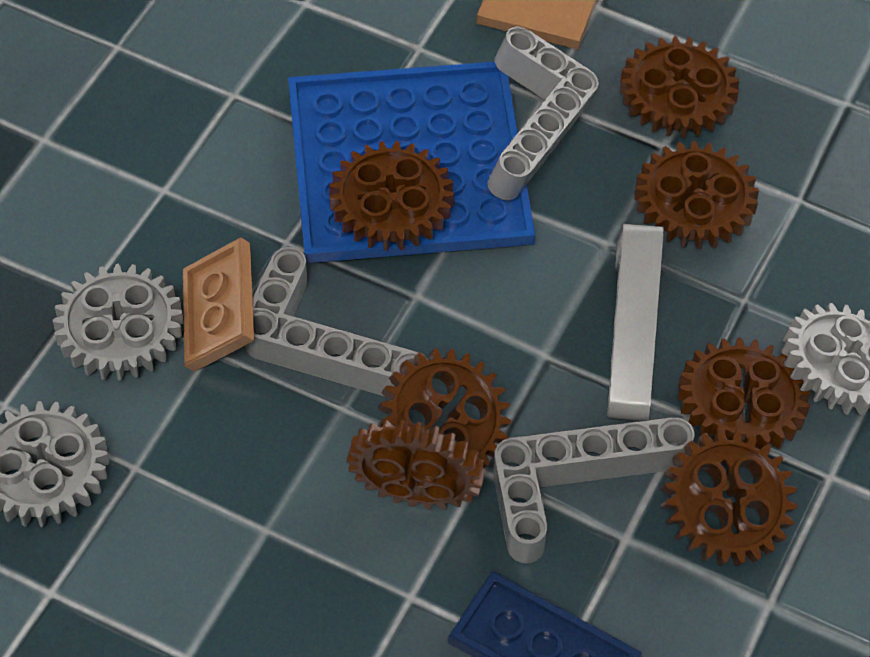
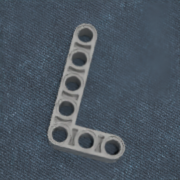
(566, 92)
(635, 321)
(318, 340)
(575, 467)

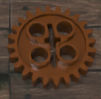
(679, 86)
(696, 194)
(391, 195)
(415, 392)
(716, 400)
(415, 465)
(765, 495)

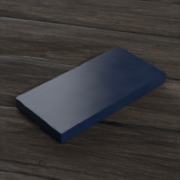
(518, 623)

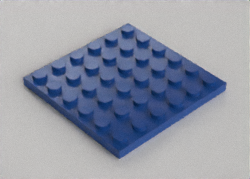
(448, 109)

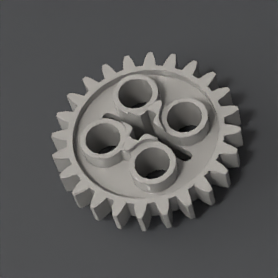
(118, 321)
(831, 356)
(43, 463)

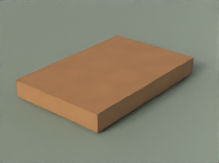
(552, 20)
(217, 305)

